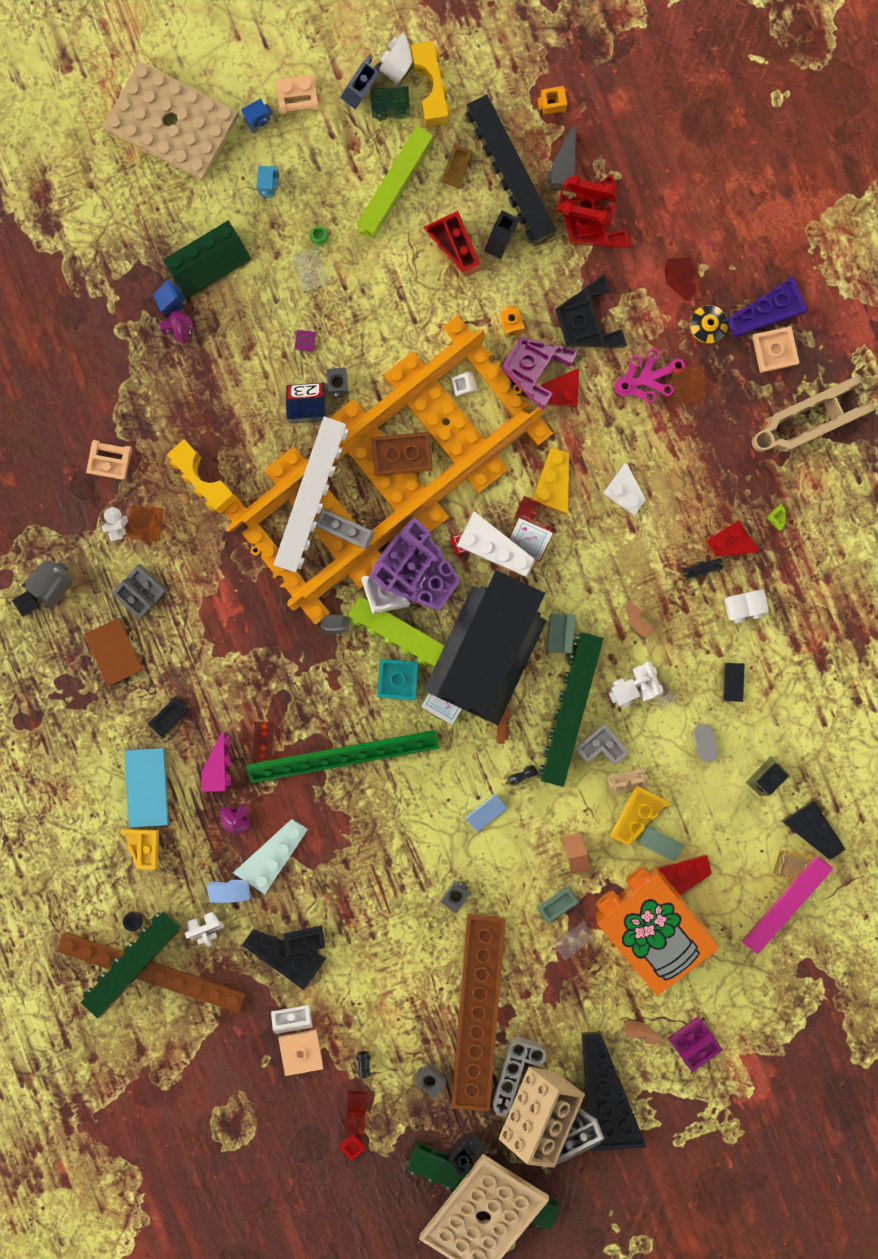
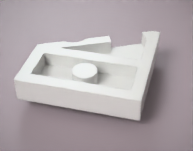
(625, 491)

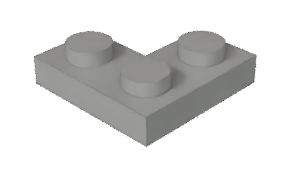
(602, 740)

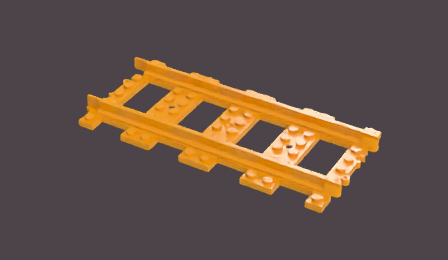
(472, 456)

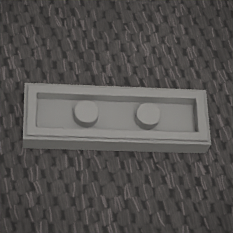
(345, 529)

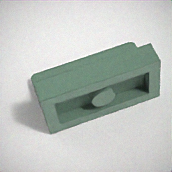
(561, 633)

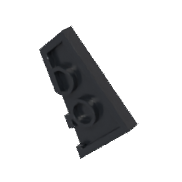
(814, 828)

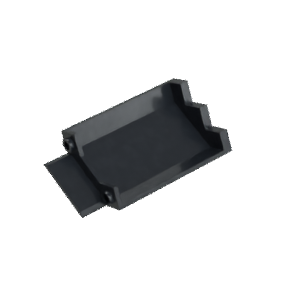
(489, 647)

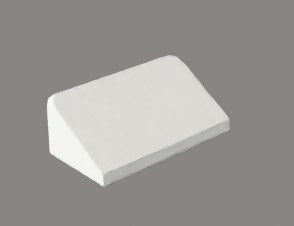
(291, 1019)

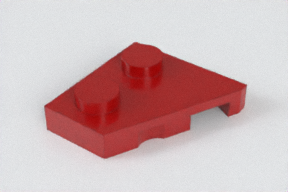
(732, 541)

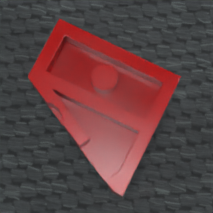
(564, 389)

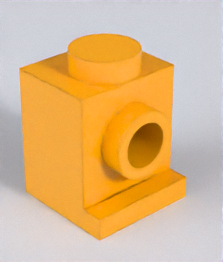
(555, 95)
(511, 327)

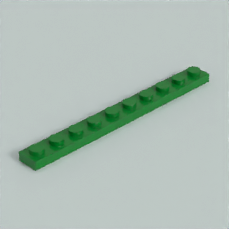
(342, 756)

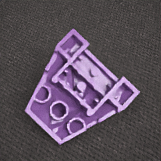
(415, 568)

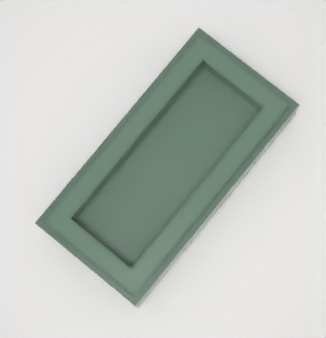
(557, 904)

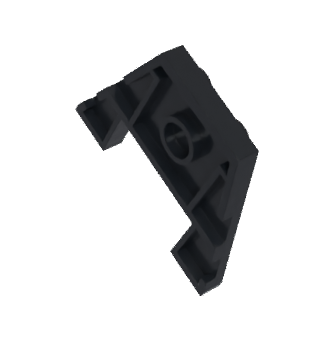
(580, 322)

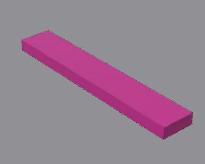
(787, 904)

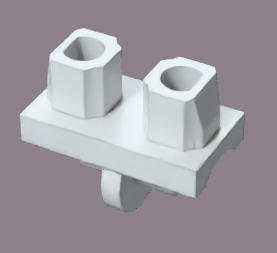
(114, 524)
(647, 681)
(211, 926)

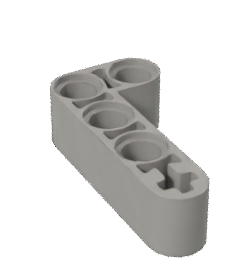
(513, 1076)

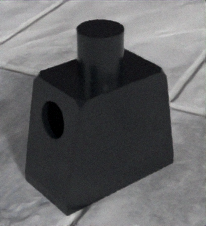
(767, 777)

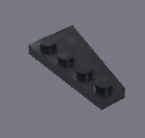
(297, 968)

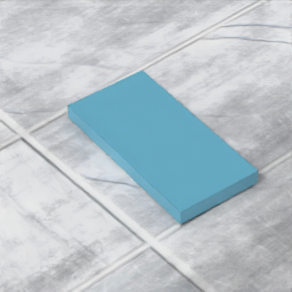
(146, 787)

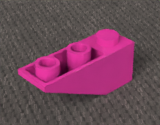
(215, 771)

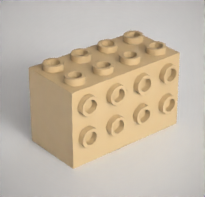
(541, 1117)

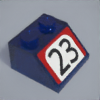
(305, 403)

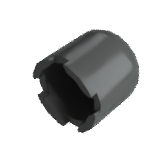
(49, 582)

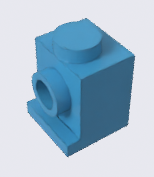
(267, 181)

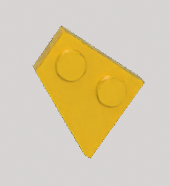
(143, 847)

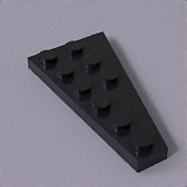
(607, 1098)

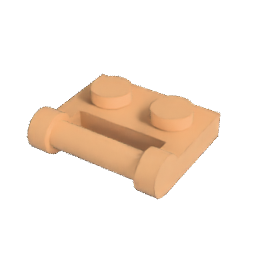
(294, 89)
(108, 466)

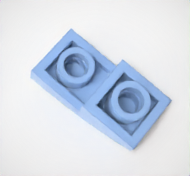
(228, 892)

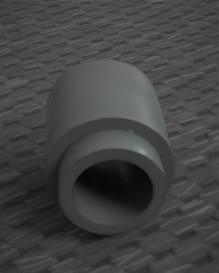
(334, 624)

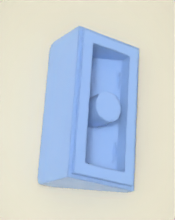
(486, 812)

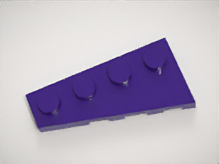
(776, 306)

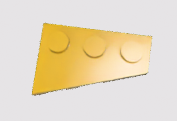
(554, 481)
(637, 813)

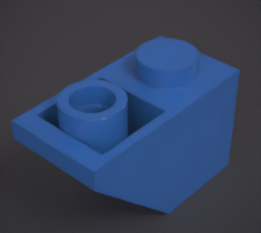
(169, 298)

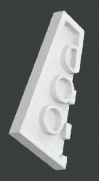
(493, 546)

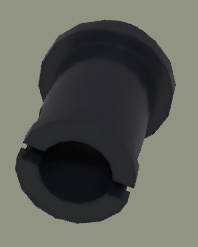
(363, 1064)

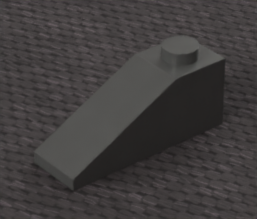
(564, 162)

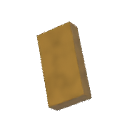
(457, 166)

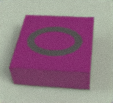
(305, 340)

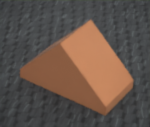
(576, 853)

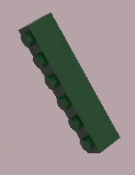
(131, 964)

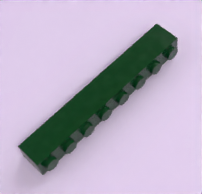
(571, 709)
(435, 1167)

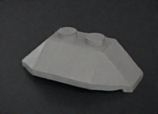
(582, 1136)

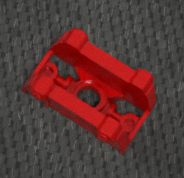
(588, 192)

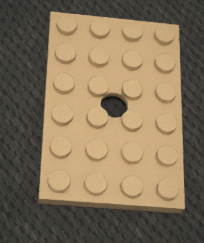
(188, 144)
(491, 1189)

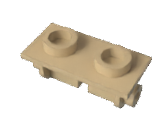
(627, 781)

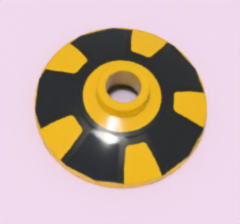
(702, 330)

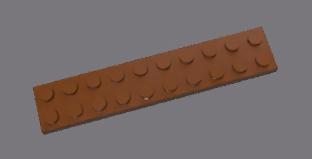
(478, 1012)

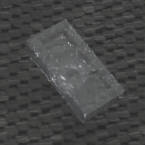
(573, 940)

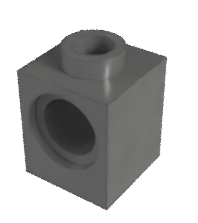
(335, 374)
(455, 904)
(434, 1087)

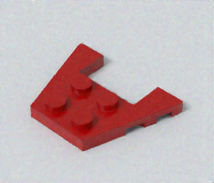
(594, 234)

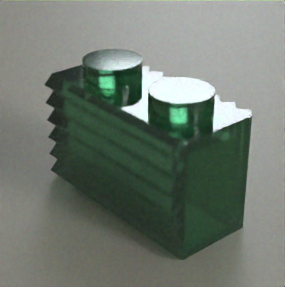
(390, 102)

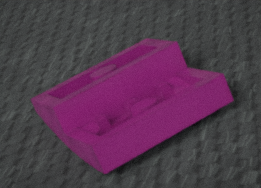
(695, 1044)

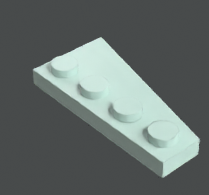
(268, 861)

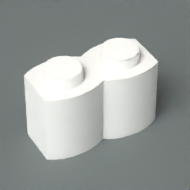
(745, 605)

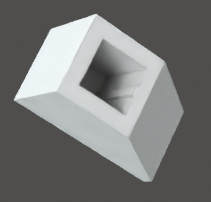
(397, 59)

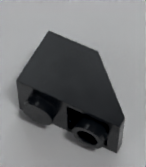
(501, 234)
(465, 1153)

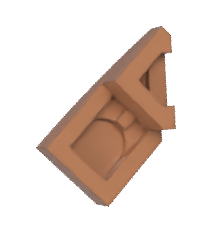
(637, 623)
(640, 1029)

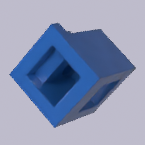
(256, 114)

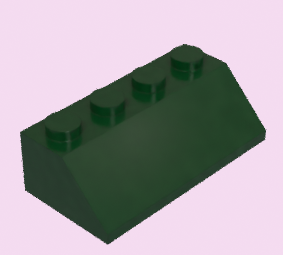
(207, 259)

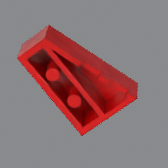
(455, 242)

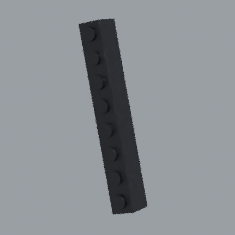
(510, 170)

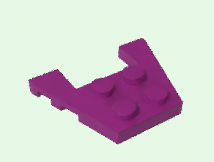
(529, 362)

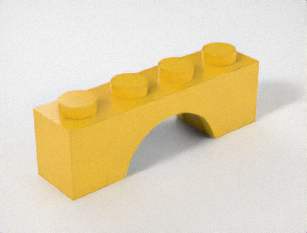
(425, 62)
(187, 460)

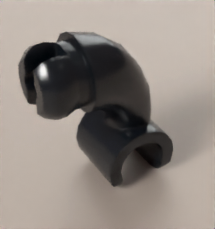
(517, 778)

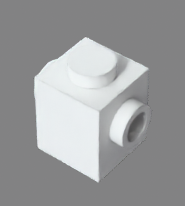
(623, 692)

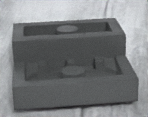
(139, 591)

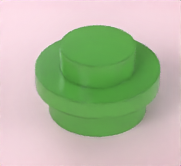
(319, 235)

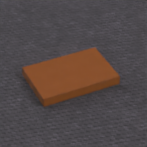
(402, 454)
(113, 652)

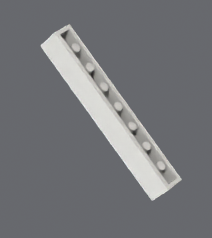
(310, 493)

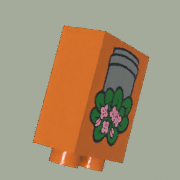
(655, 929)

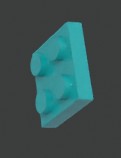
(397, 679)

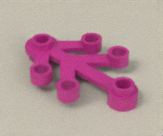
(646, 378)

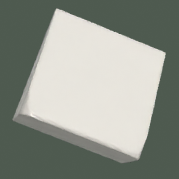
(464, 384)

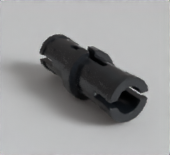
(703, 568)

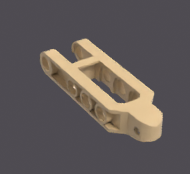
(769, 438)

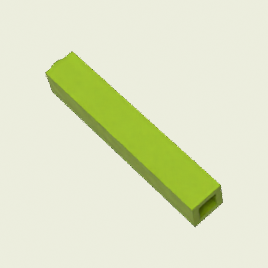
(395, 182)

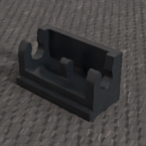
(304, 940)

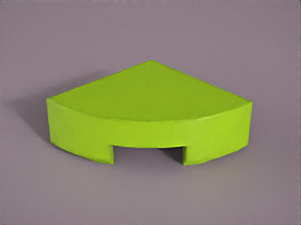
(778, 517)

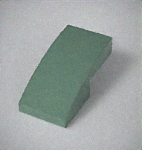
(661, 844)

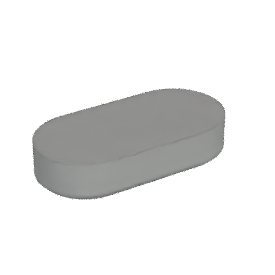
(705, 742)

